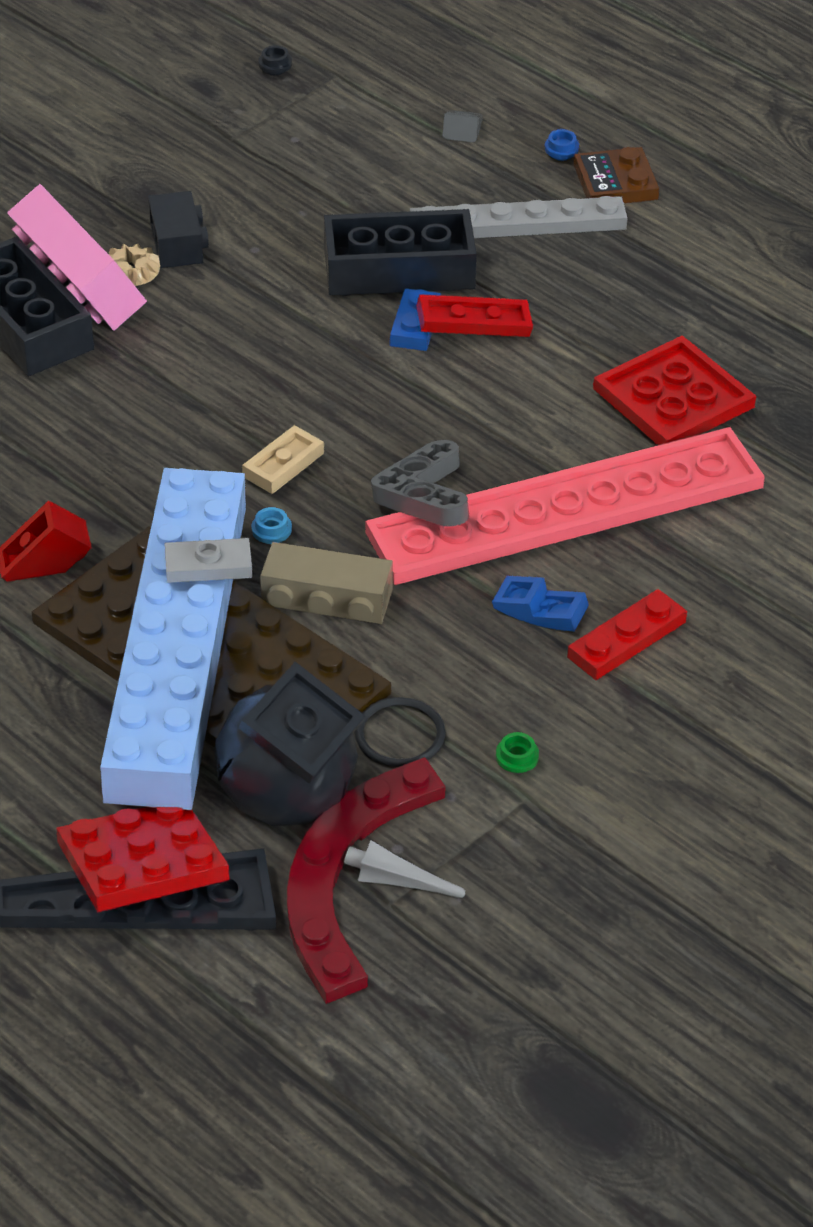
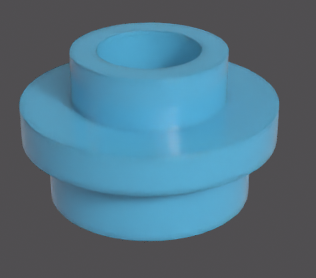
(271, 525)

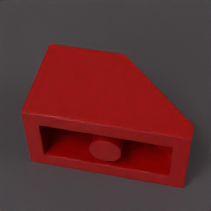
(45, 544)

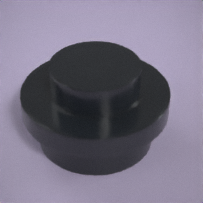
(275, 60)

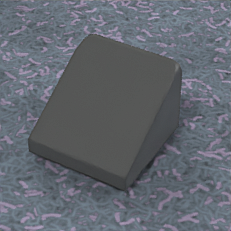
(461, 125)

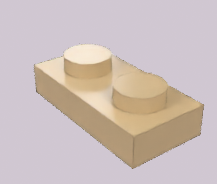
(283, 459)

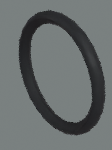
(395, 701)

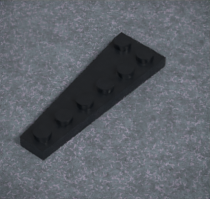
(62, 902)

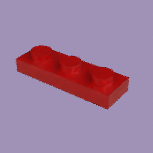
(474, 315)
(626, 634)

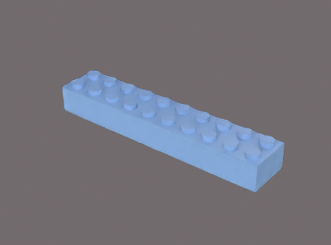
(172, 649)

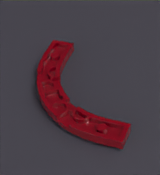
(320, 859)

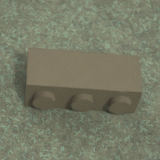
(327, 582)

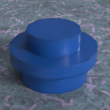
(562, 144)

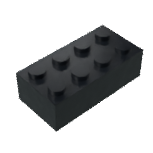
(399, 252)
(37, 313)

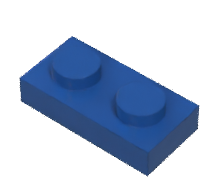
(406, 327)

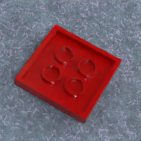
(674, 392)
(141, 855)

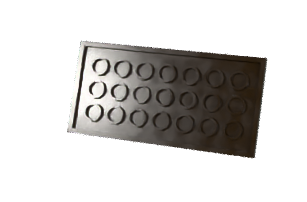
(256, 647)

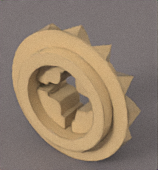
(146, 263)

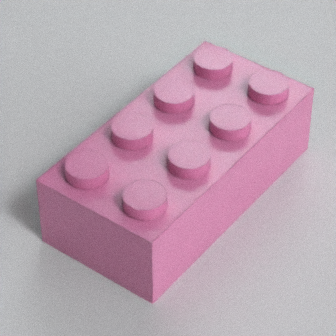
(75, 258)

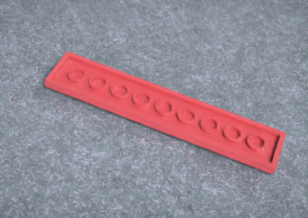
(569, 504)

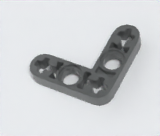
(411, 487)

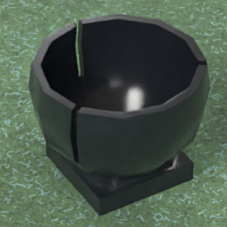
(288, 750)

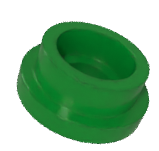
(517, 753)

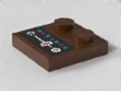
(617, 174)

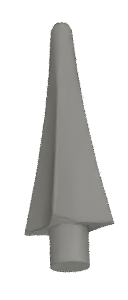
(384, 867)

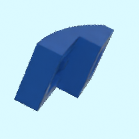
(531, 602)

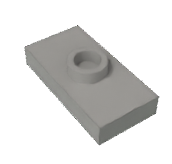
(208, 560)

